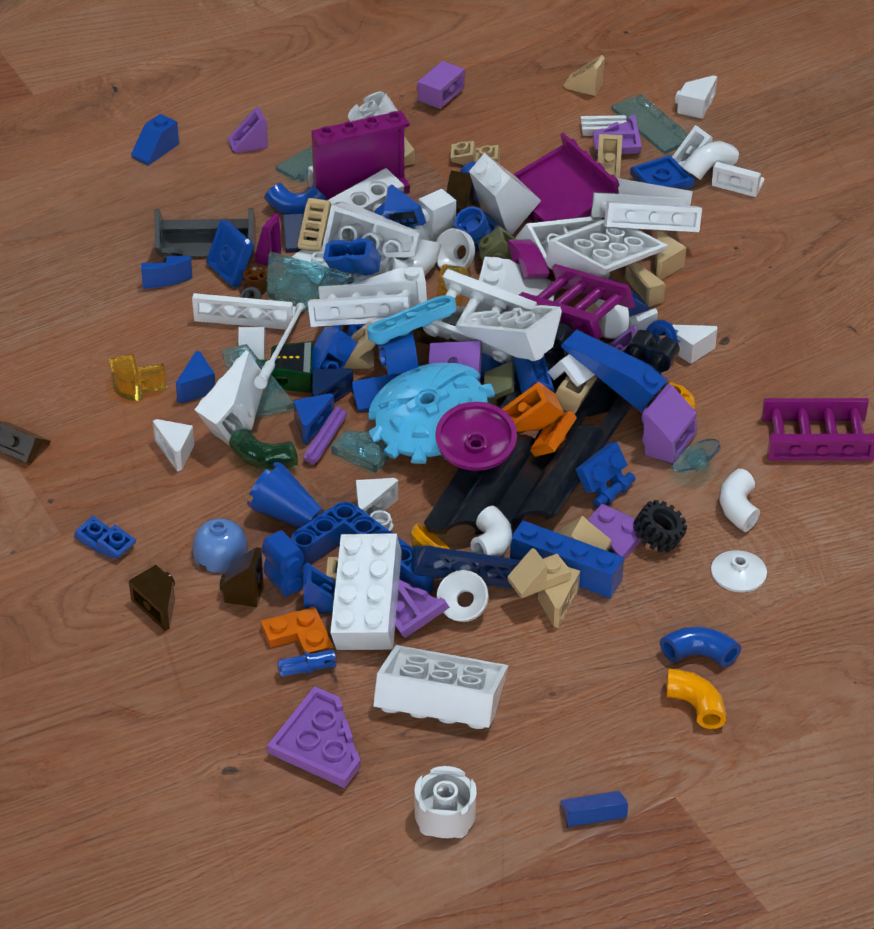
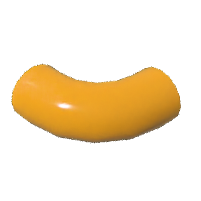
(699, 693)

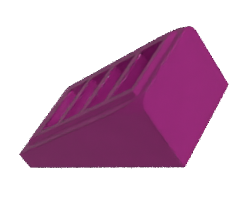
(269, 240)

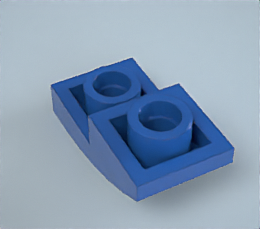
(174, 271)
(103, 539)

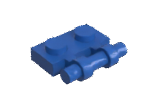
(602, 467)

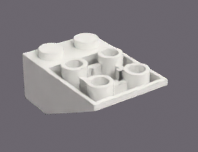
(232, 400)

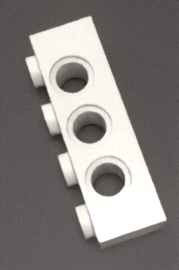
(369, 193)

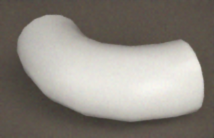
(708, 155)
(425, 257)
(735, 502)
(496, 532)

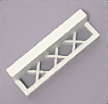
(242, 311)

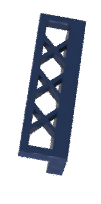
(442, 561)

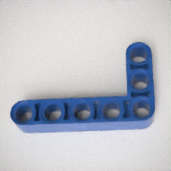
(325, 531)

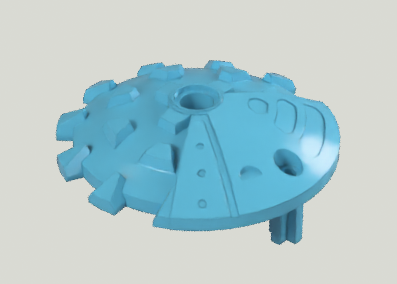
(415, 402)

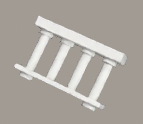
(646, 212)
(479, 293)
(361, 302)

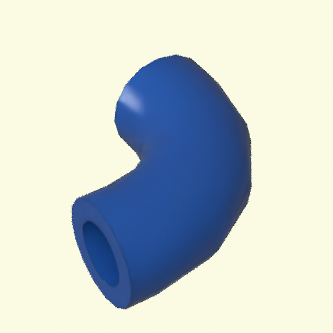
(288, 202)
(701, 642)

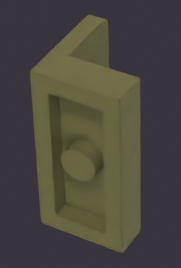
(502, 382)

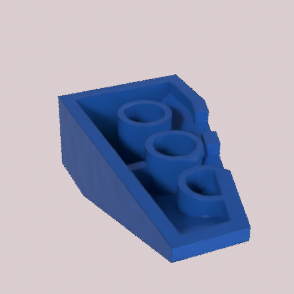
(625, 374)

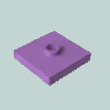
(464, 353)

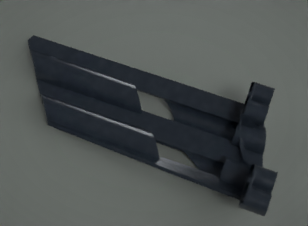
(544, 483)

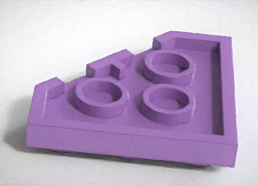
(318, 739)

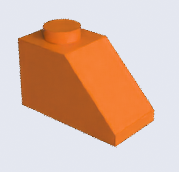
(534, 408)

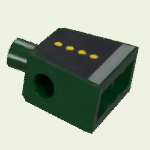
(293, 366)

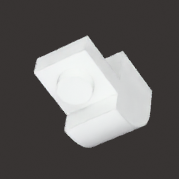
(614, 322)

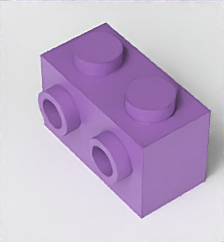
(441, 84)

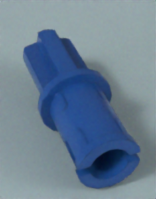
(306, 663)

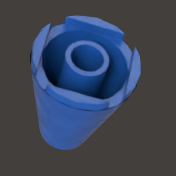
(283, 497)

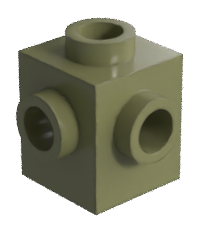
(495, 244)

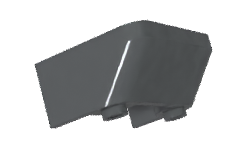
(195, 235)

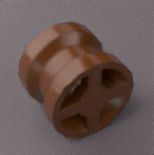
(255, 277)

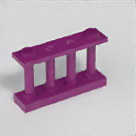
(594, 287)
(817, 446)

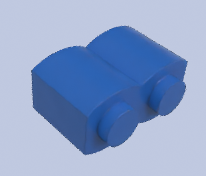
(353, 257)
(283, 563)

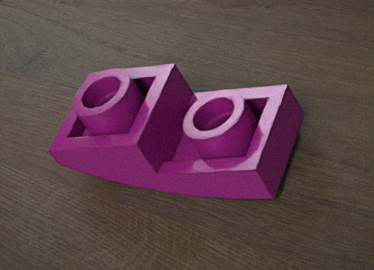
(530, 259)

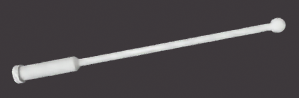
(262, 379)

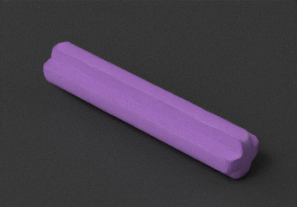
(325, 435)

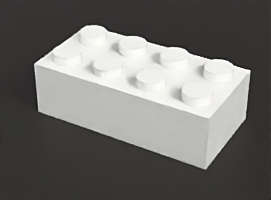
(366, 592)

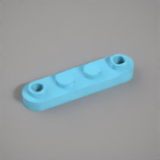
(411, 318)

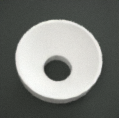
(450, 242)
(461, 582)

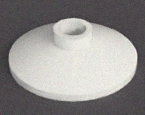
(738, 571)

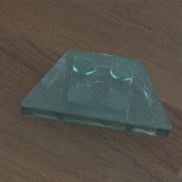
(299, 280)

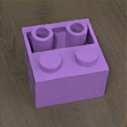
(668, 425)

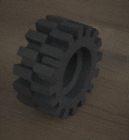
(667, 518)

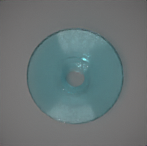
(696, 456)

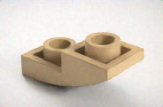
(467, 152)

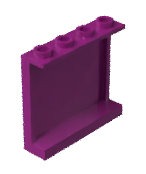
(358, 150)
(566, 182)

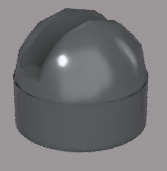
(246, 293)

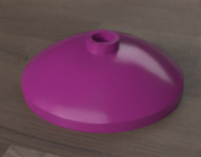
(480, 426)

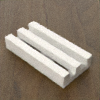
(593, 123)

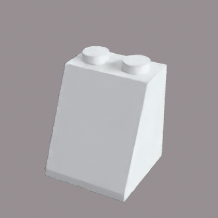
(502, 194)

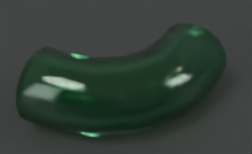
(262, 454)

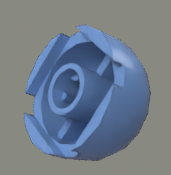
(218, 544)

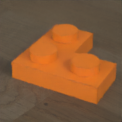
(300, 626)

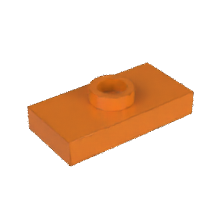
(553, 434)

